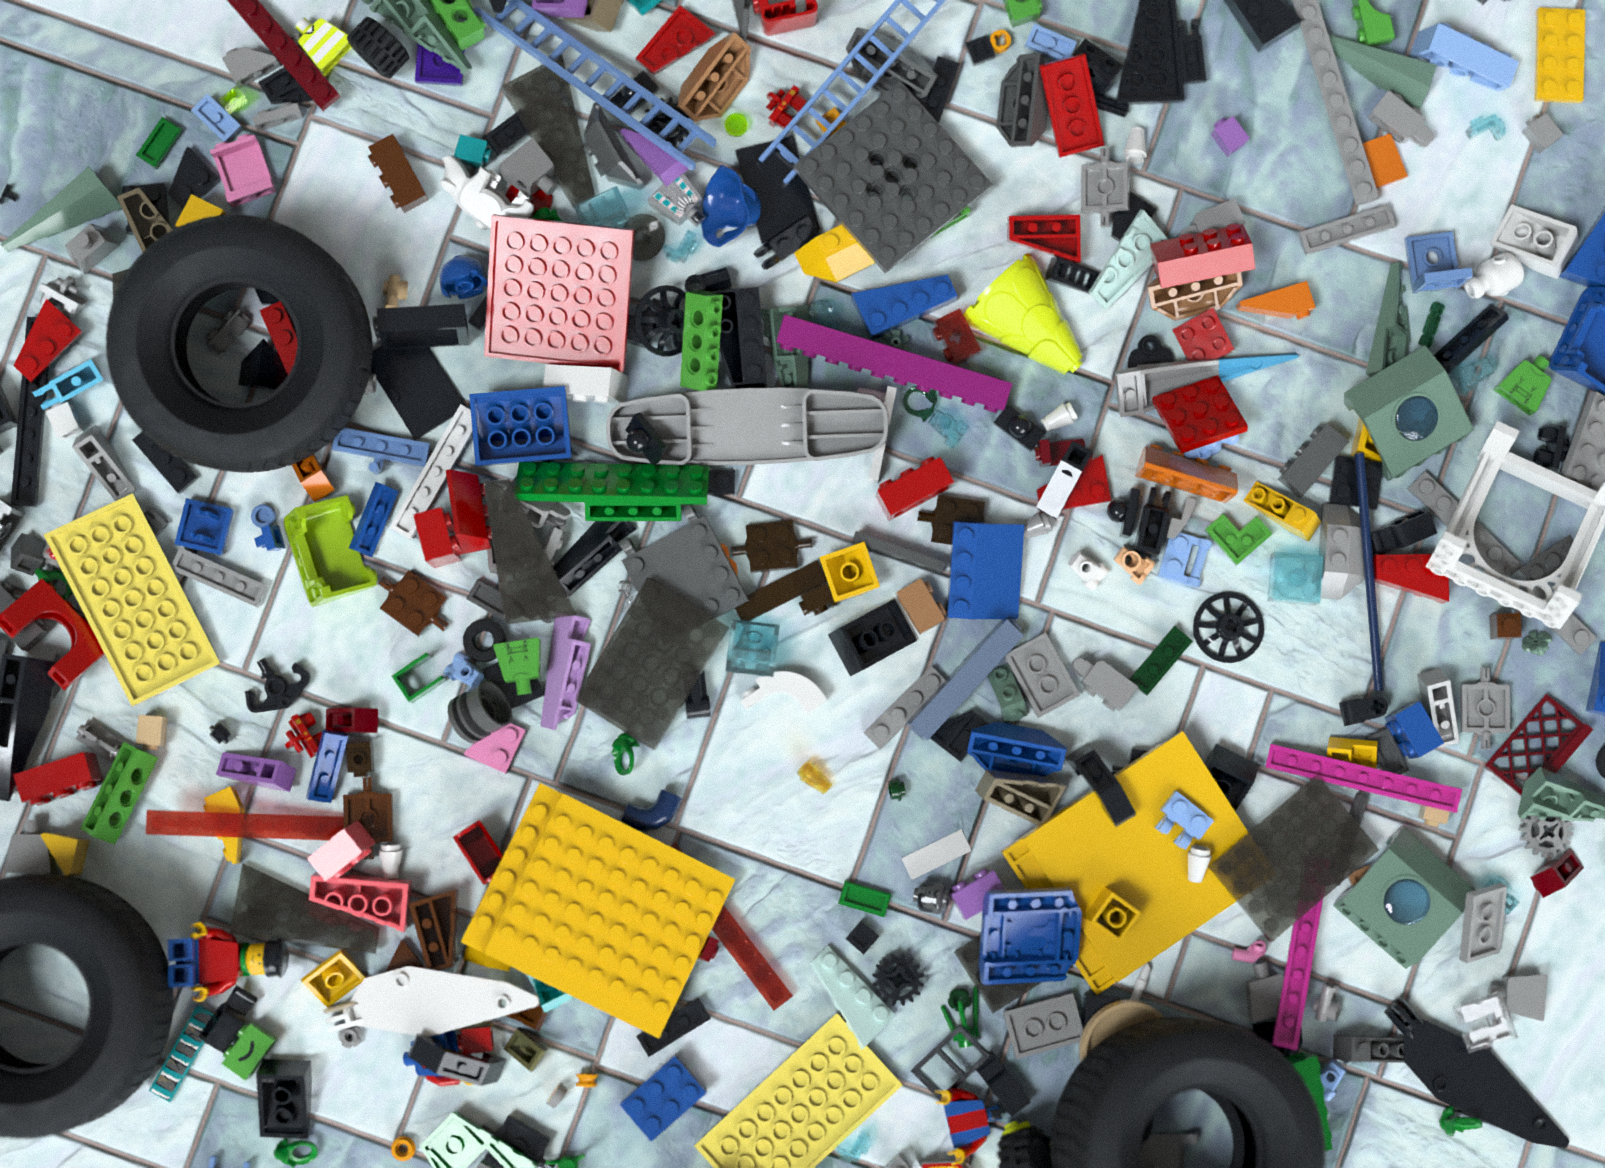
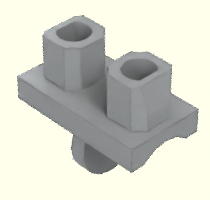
(64, 292)

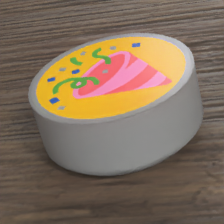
(557, 1095)

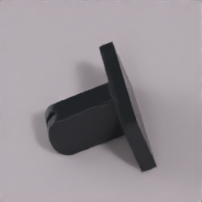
(5, 194)

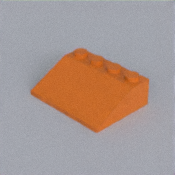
(1186, 474)

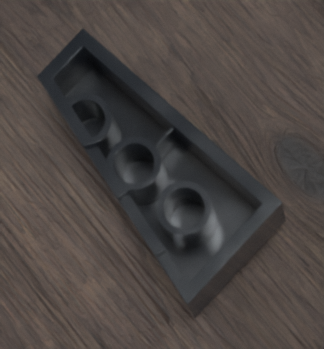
(1263, 20)

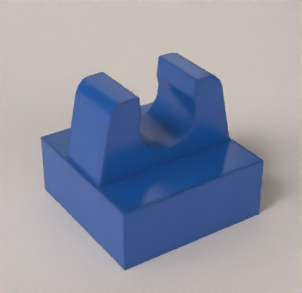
(271, 538)

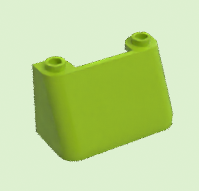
(321, 550)

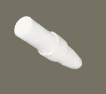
(1141, 982)

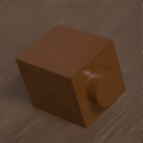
(1505, 626)

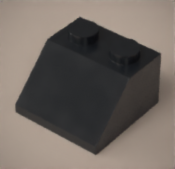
(1232, 773)

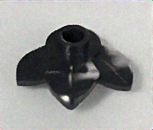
(1141, 356)

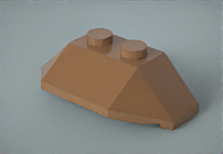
(716, 79)
(1193, 297)

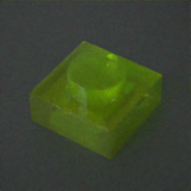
(233, 100)

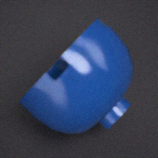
(462, 277)

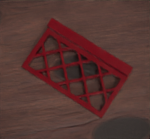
(1558, 757)

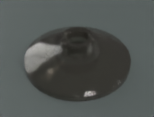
(652, 236)

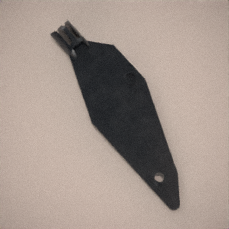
(1471, 1080)

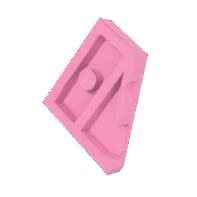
(498, 748)

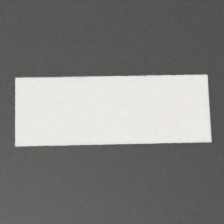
(936, 854)

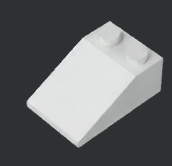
(1536, 240)

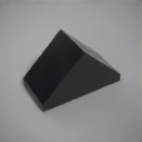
(1093, 1004)

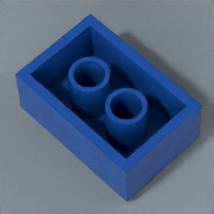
(663, 1097)

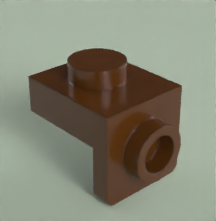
(531, 1017)

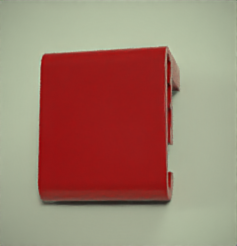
(782, 16)

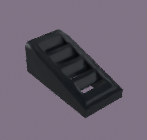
(1051, 274)

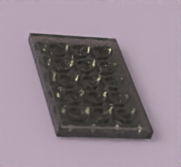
(651, 663)
(1293, 858)

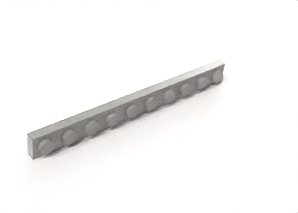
(1336, 101)
(1443, 506)

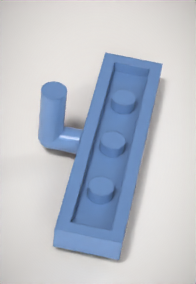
(381, 448)

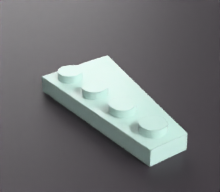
(1127, 261)
(858, 1004)

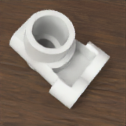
(1090, 573)

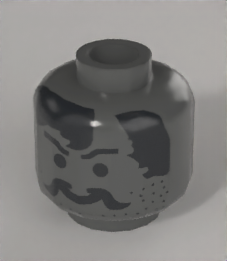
(931, 897)

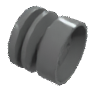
(479, 712)

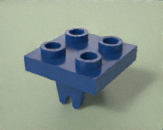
(204, 527)

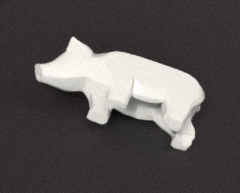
(479, 195)

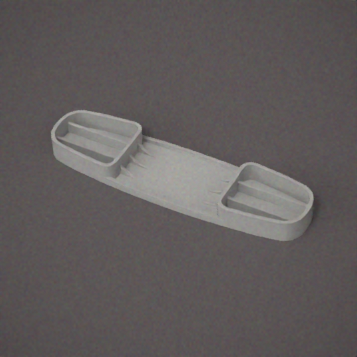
(754, 425)

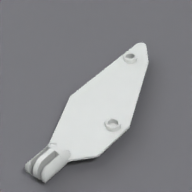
(428, 1002)

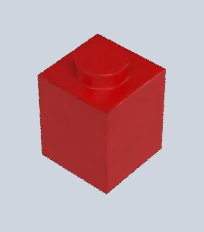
(476, 1039)

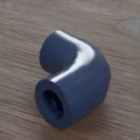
(654, 816)

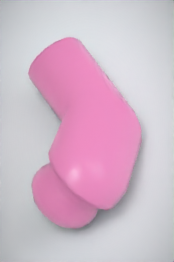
(1251, 954)

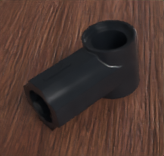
(710, 281)
(698, 701)

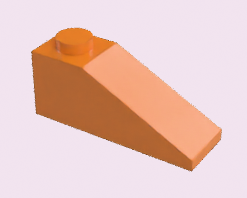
(1283, 303)

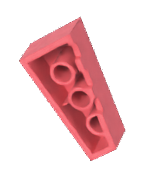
(366, 897)

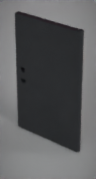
(779, 202)
(420, 383)

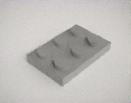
(1041, 675)
(1483, 922)
(1043, 1025)

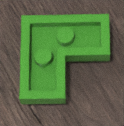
(1237, 543)

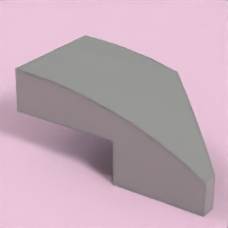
(1176, 525)

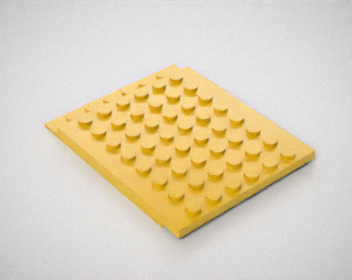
(1133, 860)
(598, 910)

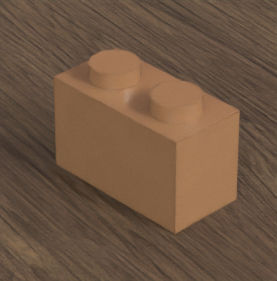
(920, 606)

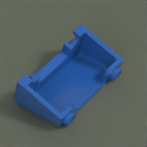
(1582, 343)

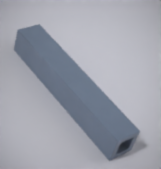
(965, 679)

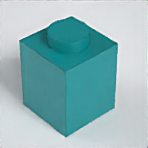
(472, 151)

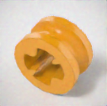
(1007, 40)
(586, 1079)

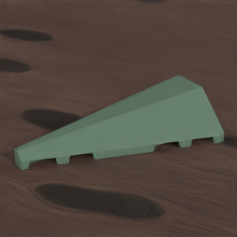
(424, 26)
(1387, 70)
(76, 203)
(1392, 327)
(790, 366)
(1555, 796)

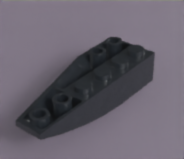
(742, 338)
(24, 706)

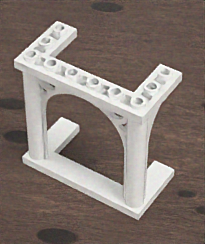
(1564, 599)

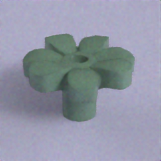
(895, 338)
(1536, 643)

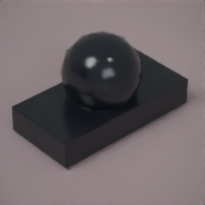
(626, 93)
(1019, 428)
(644, 439)
(1124, 512)

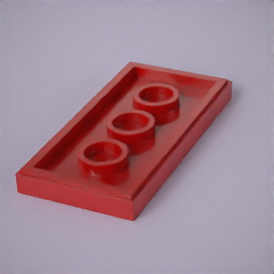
(1071, 105)

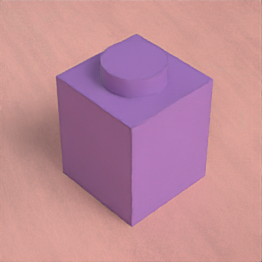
(1229, 135)

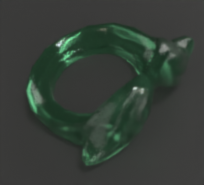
(923, 414)

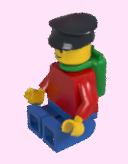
(219, 960)

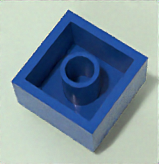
(1413, 730)

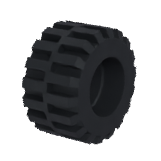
(378, 47)

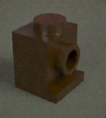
(817, 600)
(364, 749)

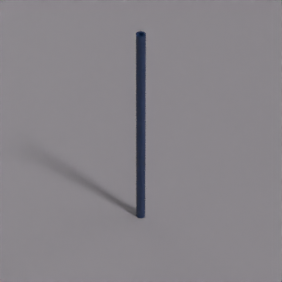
(1369, 571)

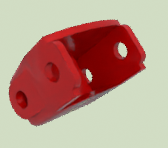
(479, 850)

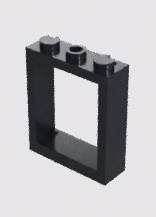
(421, 326)

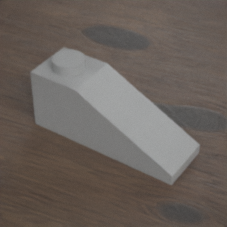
(103, 462)
(1439, 704)

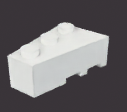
(588, 383)

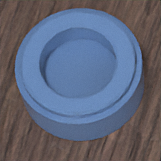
(263, 515)

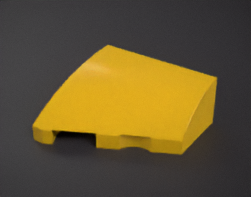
(1353, 751)

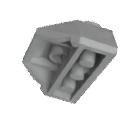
(1341, 551)

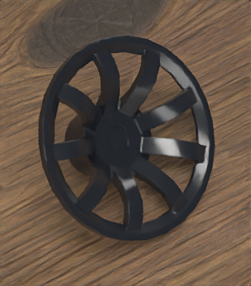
(669, 320)
(1228, 627)

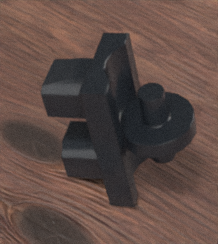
(1555, 448)

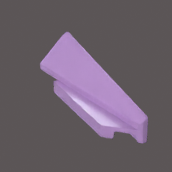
(565, 669)

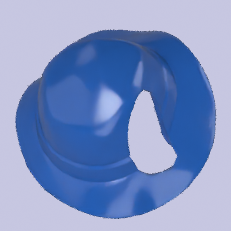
(728, 205)

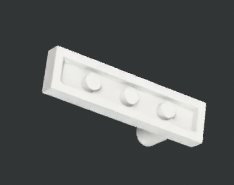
(888, 398)

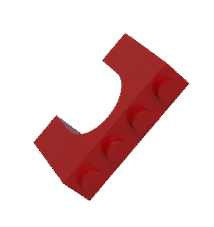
(44, 603)

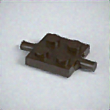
(951, 509)
(771, 546)

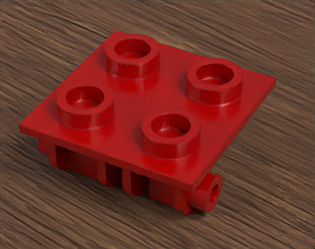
(1203, 337)

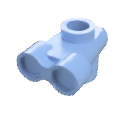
(463, 670)
(1331, 1082)

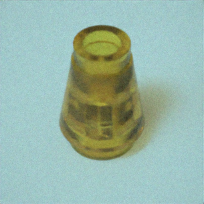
(813, 776)

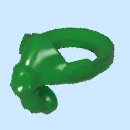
(48, 576)
(621, 745)
(1455, 1124)
(285, 1152)

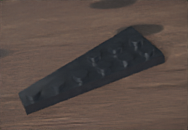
(1153, 57)

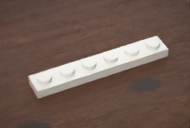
(434, 472)

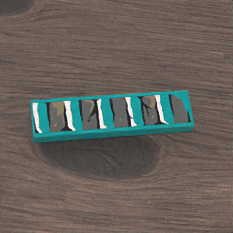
(181, 1056)

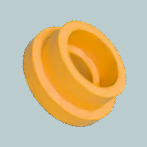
(397, 1154)

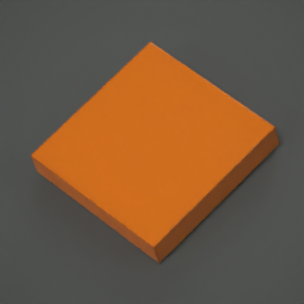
(1384, 161)

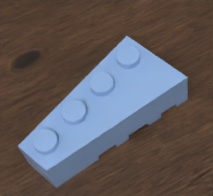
(1464, 56)

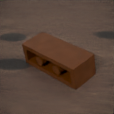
(397, 174)

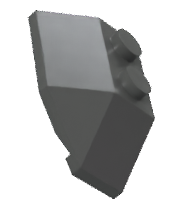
(907, 68)
(1022, 102)
(608, 151)

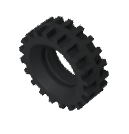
(1024, 1149)

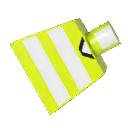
(322, 43)

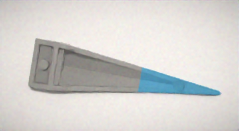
(1141, 383)

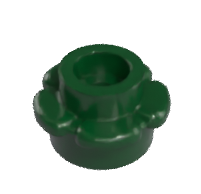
(896, 789)
(955, 994)

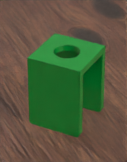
(410, 667)

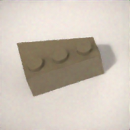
(1021, 794)

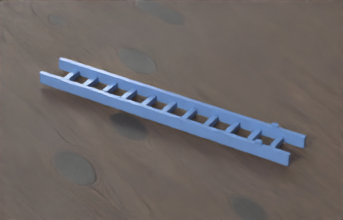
(604, 66)
(839, 72)

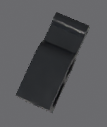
(1403, 532)
(228, 1019)
(1003, 1085)

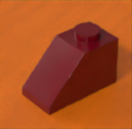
(352, 720)
(1557, 873)

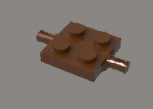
(413, 603)
(372, 811)

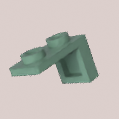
(1007, 693)

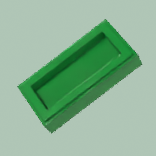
(159, 143)
(864, 898)

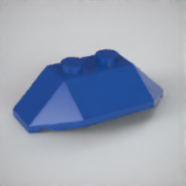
(1016, 749)

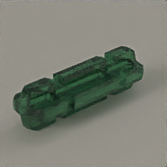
(1431, 324)

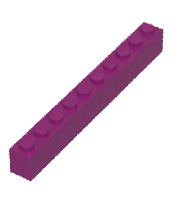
(893, 362)

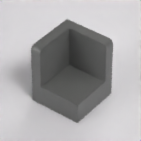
(27, 554)

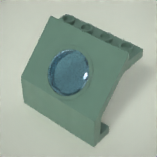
(1409, 412)
(1405, 899)

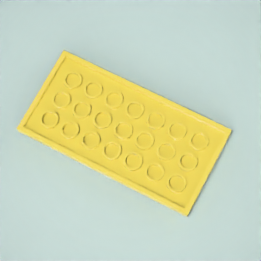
(132, 599)
(803, 1105)

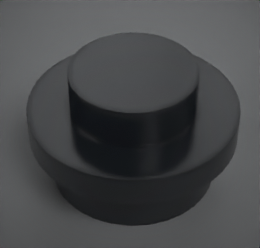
(219, 733)

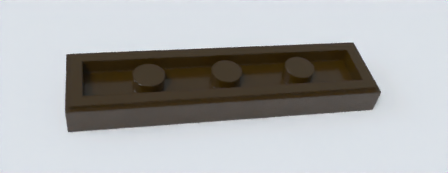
(782, 591)

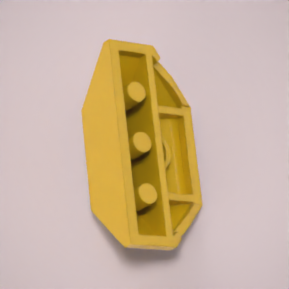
(833, 256)

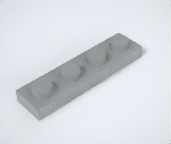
(1346, 230)
(219, 577)
(904, 708)

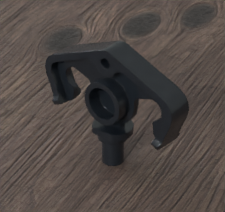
(279, 692)

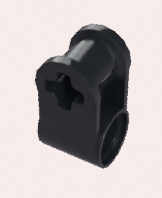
(1359, 710)

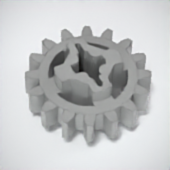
(1553, 835)

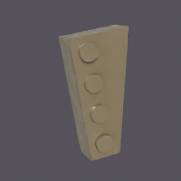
(143, 217)

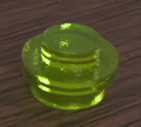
(736, 125)

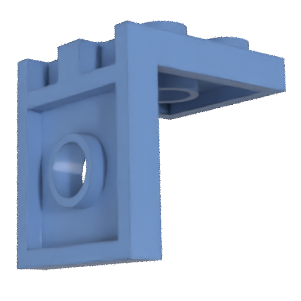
(1439, 275)

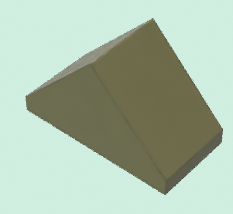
(525, 1050)

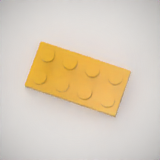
(1559, 55)

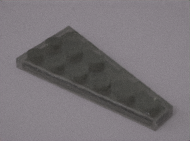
(550, 118)
(277, 911)

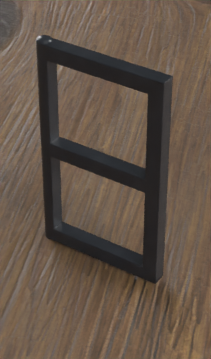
(938, 1049)

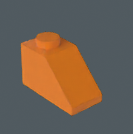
(313, 478)

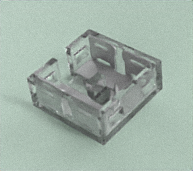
(1487, 1021)

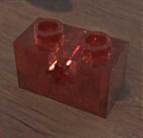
(956, 324)

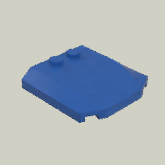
(1028, 935)

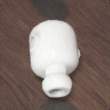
(1496, 276)

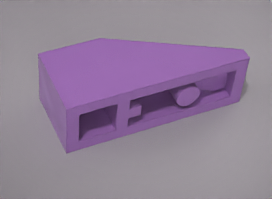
(656, 159)
(257, 771)

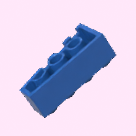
(1588, 261)
(899, 304)

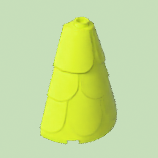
(1026, 317)

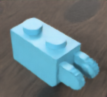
(70, 382)

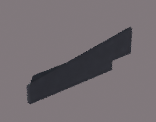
(591, 553)

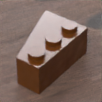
(437, 928)

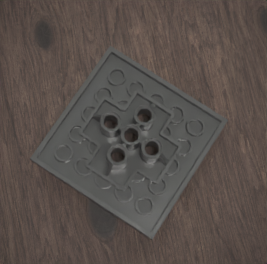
(895, 133)

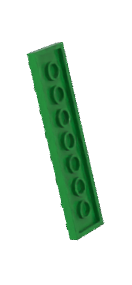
(612, 483)

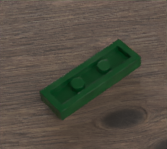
(1160, 660)

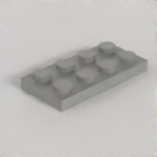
(1587, 450)

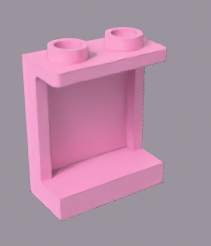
(243, 170)

